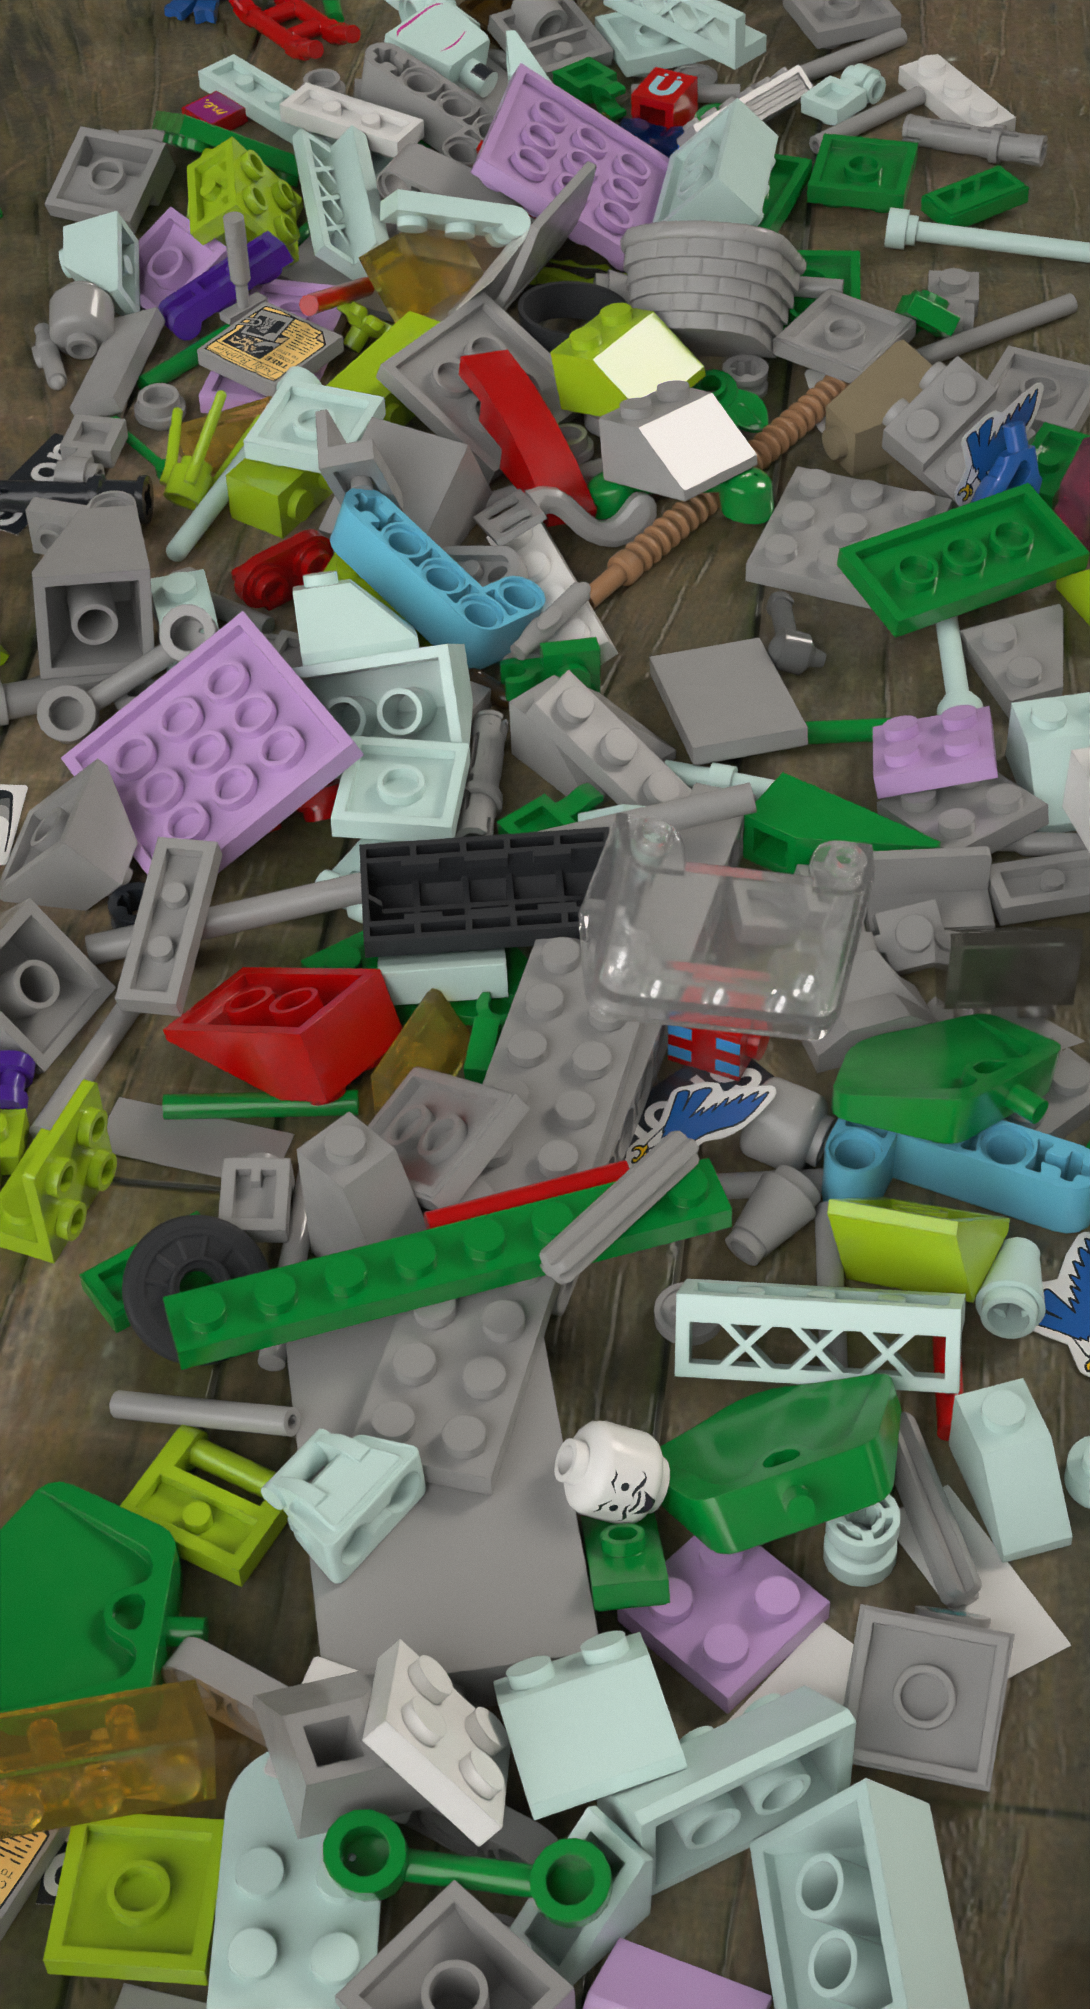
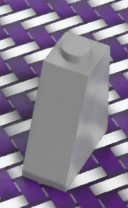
(354, 1189)

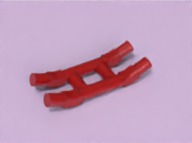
(297, 38)

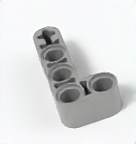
(451, 116)

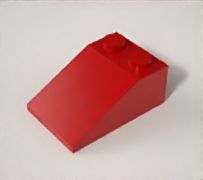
(292, 1029)

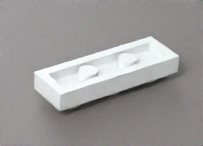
(953, 94)
(333, 113)

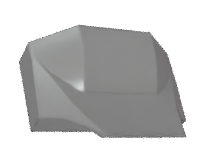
(873, 1005)

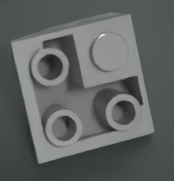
(320, 1754)

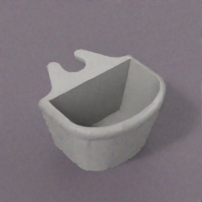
(714, 283)

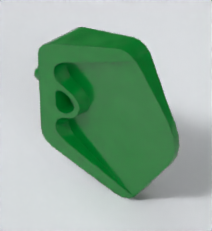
(946, 1078)
(784, 1461)
(86, 1600)

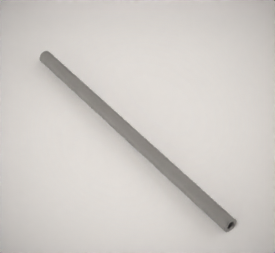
(346, 890)

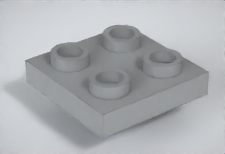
(553, 32)

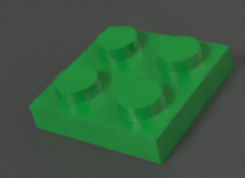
(862, 172)

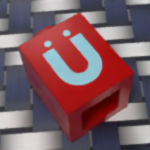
(666, 98)

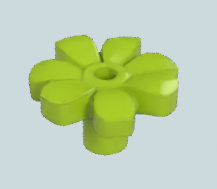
(362, 326)

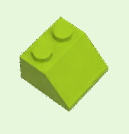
(619, 358)

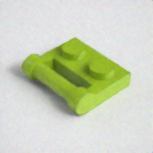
(205, 1520)

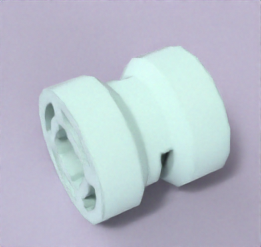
(863, 1544)

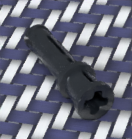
(17, 494)

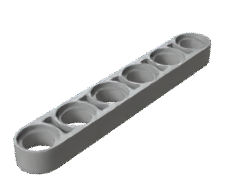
(228, 1694)

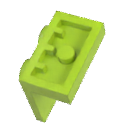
(237, 181)
(58, 1179)

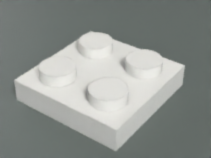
(439, 1741)

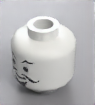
(612, 1472)

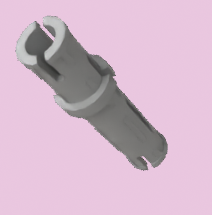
(985, 142)
(482, 797)

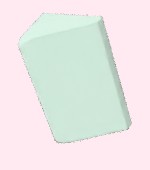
(456, 974)

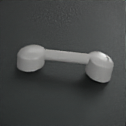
(73, 714)

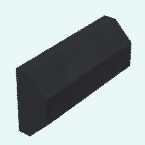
(475, 890)

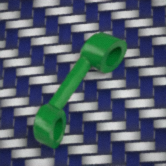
(742, 498)
(566, 1881)

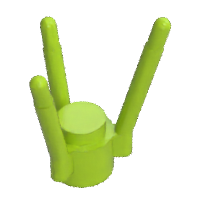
(192, 478)

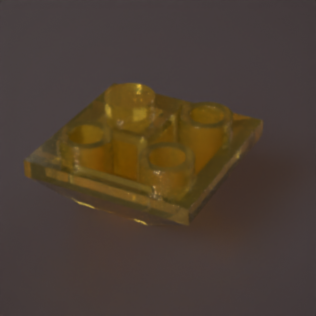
(420, 271)

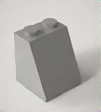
(437, 481)
(94, 595)

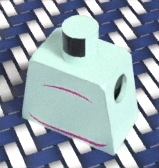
(447, 44)

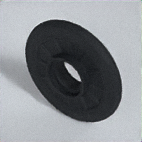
(167, 1255)

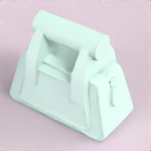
(351, 1501)

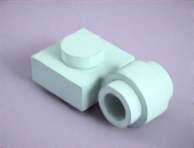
(840, 99)

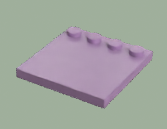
(542, 143)
(219, 746)

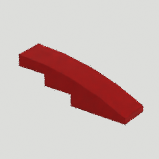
(523, 428)

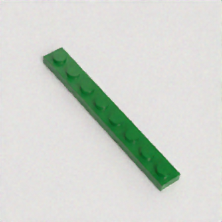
(418, 1270)

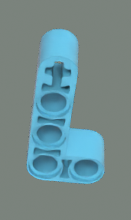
(428, 583)
(997, 1169)

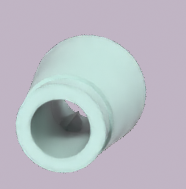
(1013, 1291)

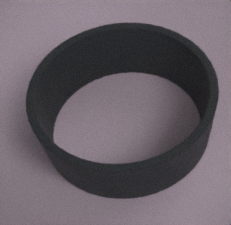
(561, 300)

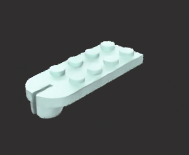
(279, 1917)

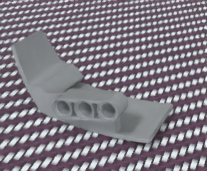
(430, 172)

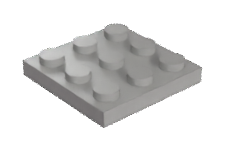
(429, 384)
(821, 516)

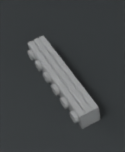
(766, 101)

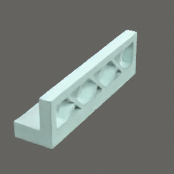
(699, 24)
(340, 199)
(824, 1309)

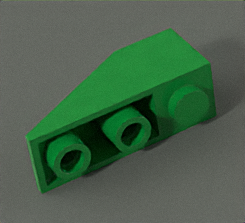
(799, 817)

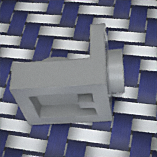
(258, 1195)

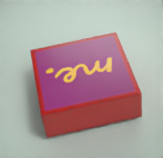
(217, 110)

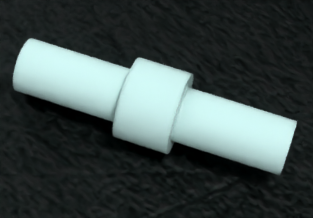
(717, 775)

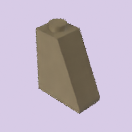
(856, 415)

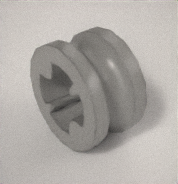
(749, 373)

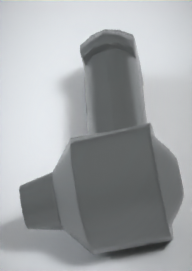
(790, 649)

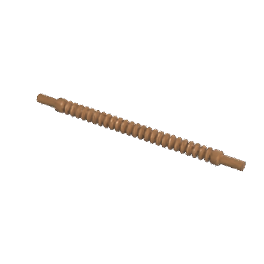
(685, 516)

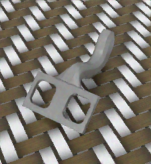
(631, 519)

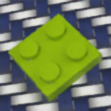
(137, 1900)

